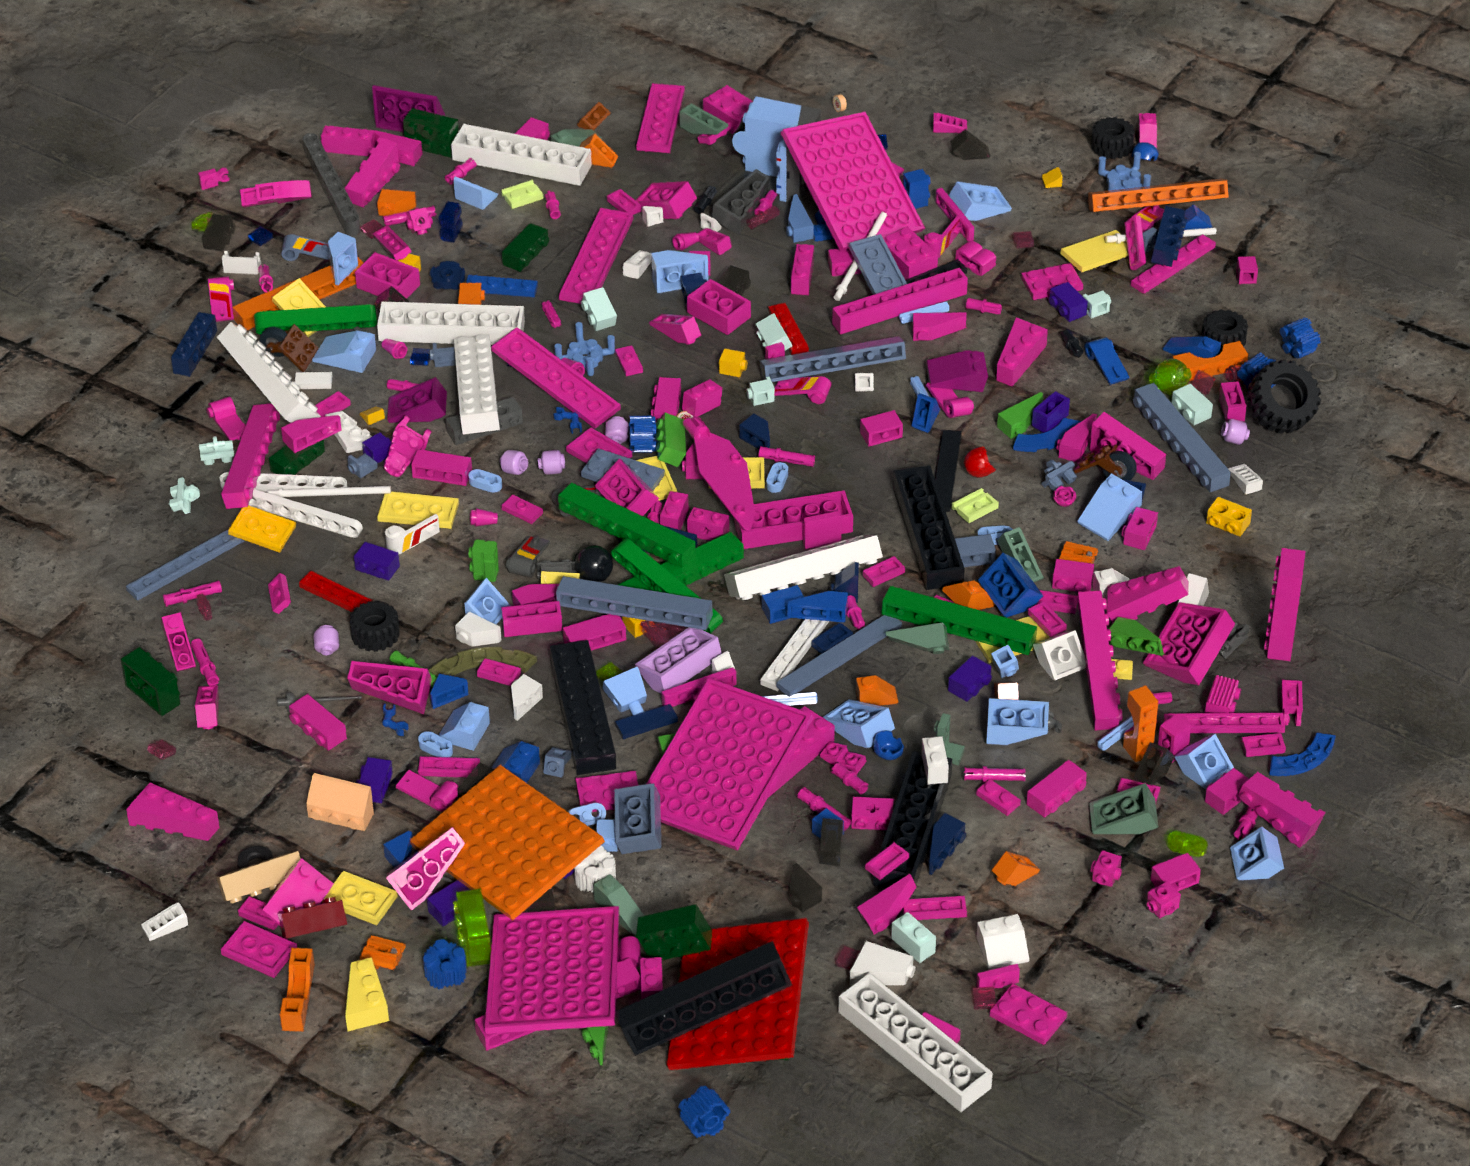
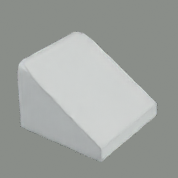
(652, 215)
(709, 222)
(864, 382)
(722, 662)

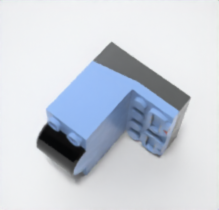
(764, 147)

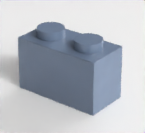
(976, 550)

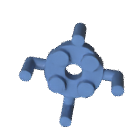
(1131, 175)
(591, 348)

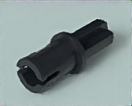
(705, 200)
(1072, 343)

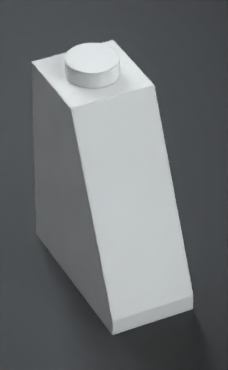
(1197, 591)
(884, 964)

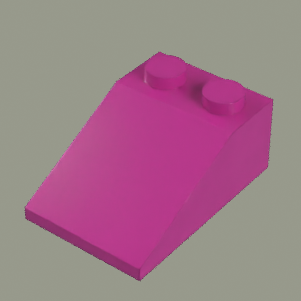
(671, 196)
(626, 489)
(298, 887)

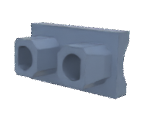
(1056, 471)

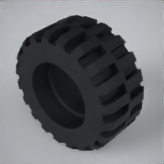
(1298, 382)

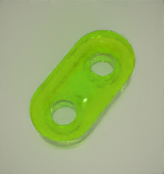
(1187, 843)

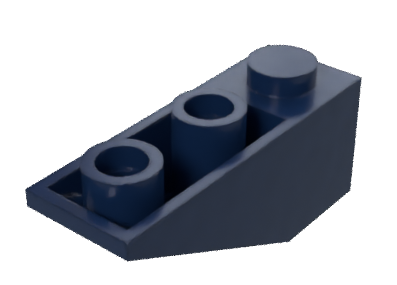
(946, 836)

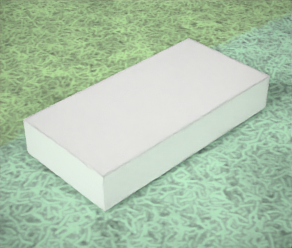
(314, 380)

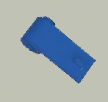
(1108, 360)

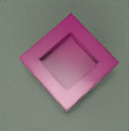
(775, 350)

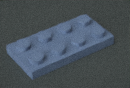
(877, 264)
(604, 460)

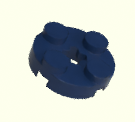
(440, 279)

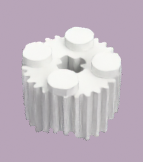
(594, 868)

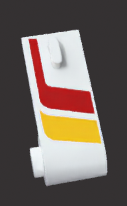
(400, 540)

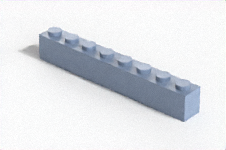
(833, 359)
(1182, 437)
(634, 603)

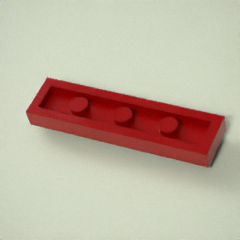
(790, 328)
(332, 591)

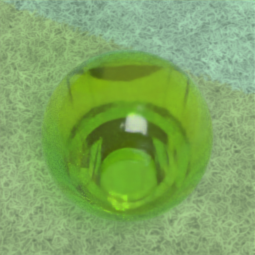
(1170, 375)

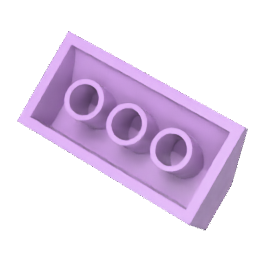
(679, 659)

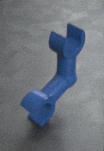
(561, 414)
(387, 722)

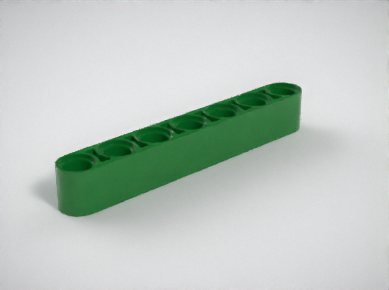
(318, 318)
(655, 575)

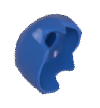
(1147, 151)
(887, 746)

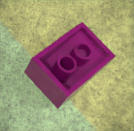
(958, 371)
(420, 403)

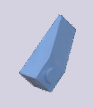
(799, 224)

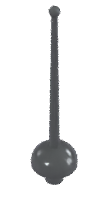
(290, 699)

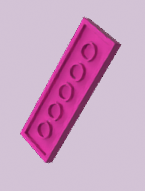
(660, 118)

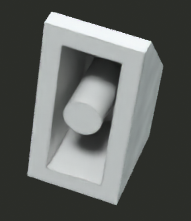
(1105, 578)
(477, 631)
(525, 695)

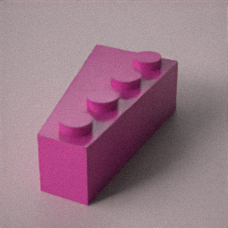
(374, 172)
(1020, 351)
(1109, 431)
(1146, 593)
(392, 683)
(1281, 809)
(173, 813)

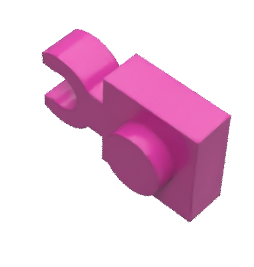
(211, 178)

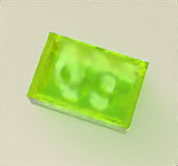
(473, 927)

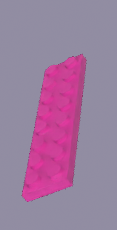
(596, 254)
(556, 377)

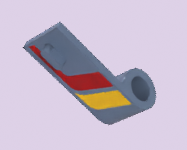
(296, 244)

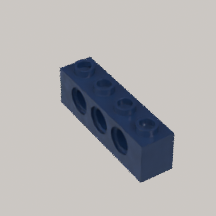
(1168, 236)
(194, 344)

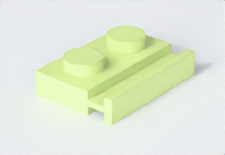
(522, 194)
(975, 505)

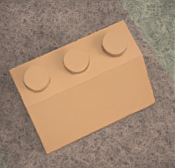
(340, 802)

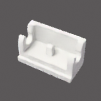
(241, 265)

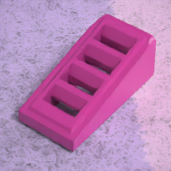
(948, 124)
(715, 241)

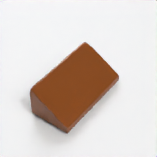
(594, 117)

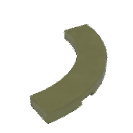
(474, 658)

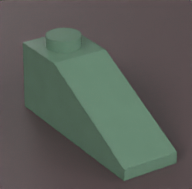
(699, 121)
(573, 136)
(1015, 545)
(927, 637)
(611, 893)

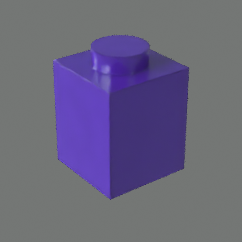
(377, 447)

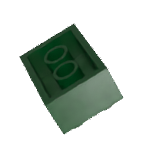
(433, 131)
(150, 681)
(674, 933)

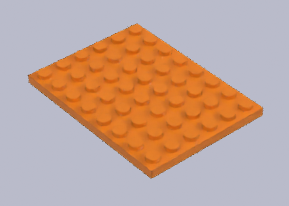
(513, 841)

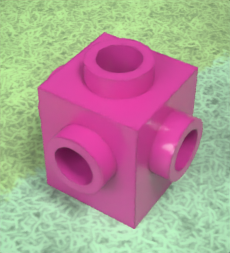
(423, 217)
(1106, 868)
(1163, 900)

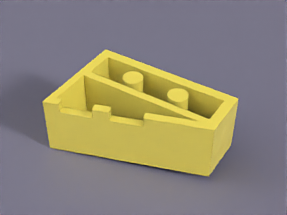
(365, 996)

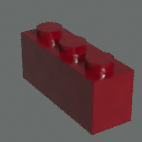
(312, 917)

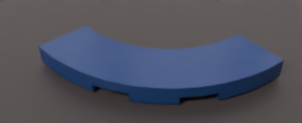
(1047, 440)
(1309, 759)

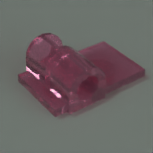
(660, 633)

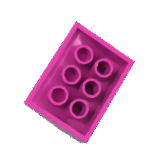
(1191, 642)

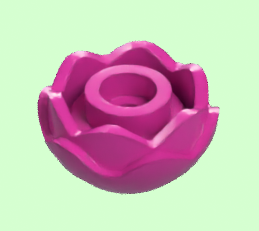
(1064, 496)

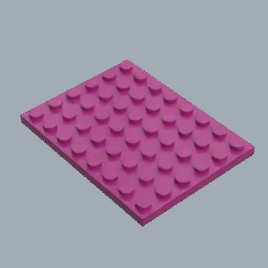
(851, 178)
(726, 762)
(553, 970)

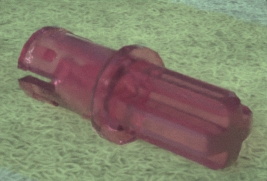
(763, 217)

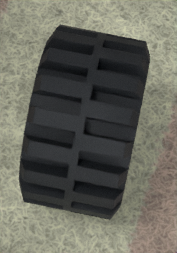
(1112, 138)
(1225, 327)
(374, 626)

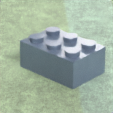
(637, 818)

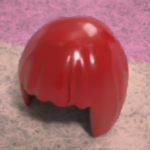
(977, 463)

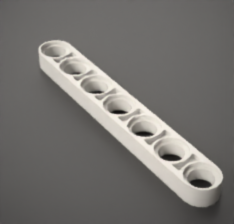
(292, 480)
(311, 514)

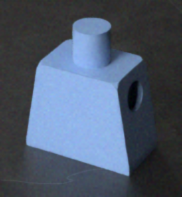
(626, 691)

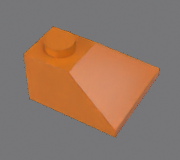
(969, 595)

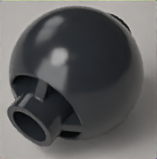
(594, 563)

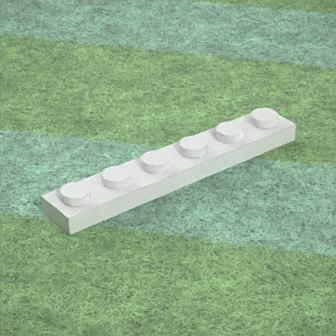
(792, 652)

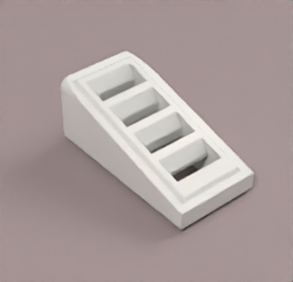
(637, 264)
(1247, 485)
(168, 914)

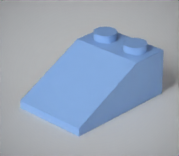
(978, 200)
(671, 265)
(347, 350)
(1110, 507)
(1016, 720)
(860, 721)

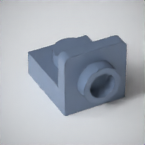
(1149, 239)
(443, 356)
(361, 465)
(555, 761)

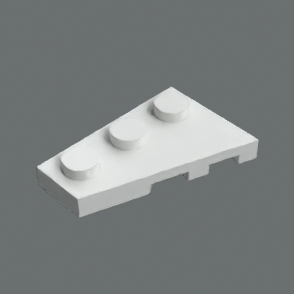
(351, 434)

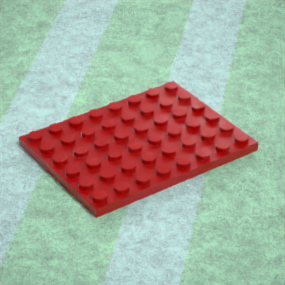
(758, 1030)

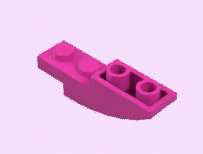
(275, 192)

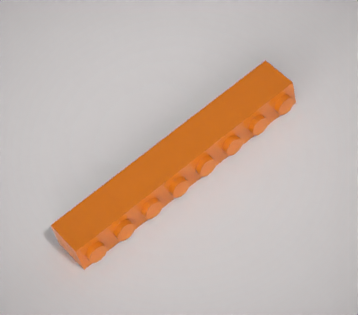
(1158, 195)
(319, 282)

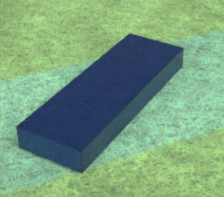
(646, 721)

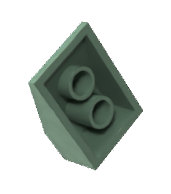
(1125, 812)

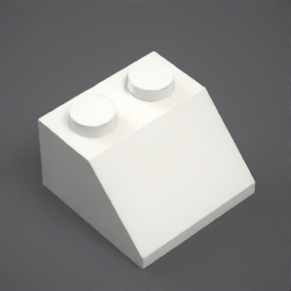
(1060, 654)
(1002, 941)

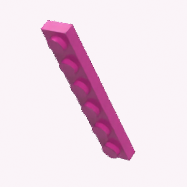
(1159, 273)
(1233, 722)

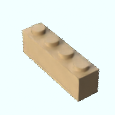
(256, 877)

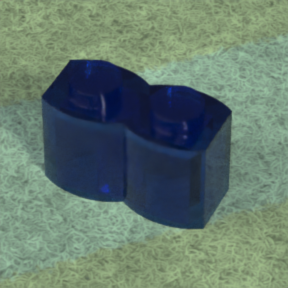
(450, 221)

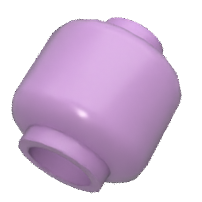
(617, 429)
(1235, 431)
(513, 462)
(551, 462)
(326, 640)

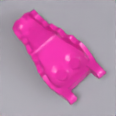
(404, 447)

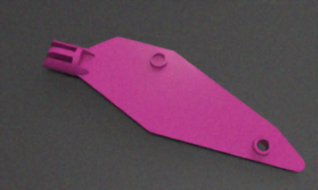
(723, 471)

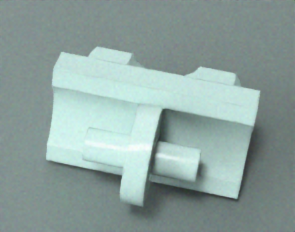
(216, 450)
(183, 496)

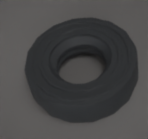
(252, 853)

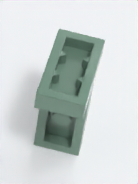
(952, 750)

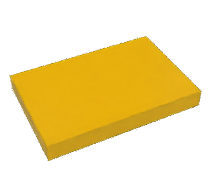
(262, 528)

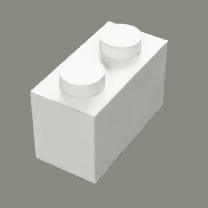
(935, 760)

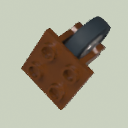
(290, 343)
(1112, 461)

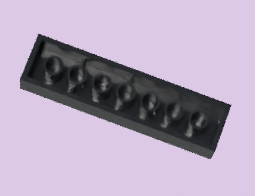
(928, 527)
(582, 707)
(913, 820)
(703, 998)

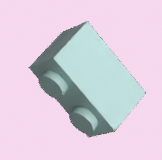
(599, 309)
(772, 332)
(1192, 404)
(913, 937)

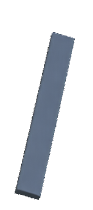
(182, 565)
(837, 655)

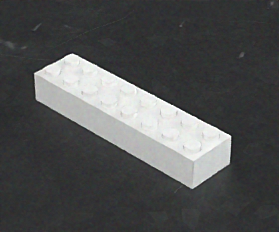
(522, 154)
(446, 322)
(267, 374)
(476, 384)
(802, 566)
(915, 1042)

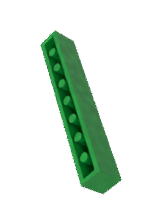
(626, 524)
(708, 559)
(959, 620)

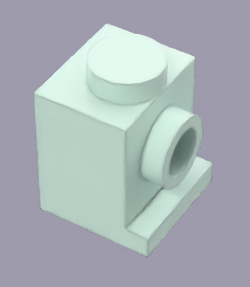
(1098, 304)
(761, 392)

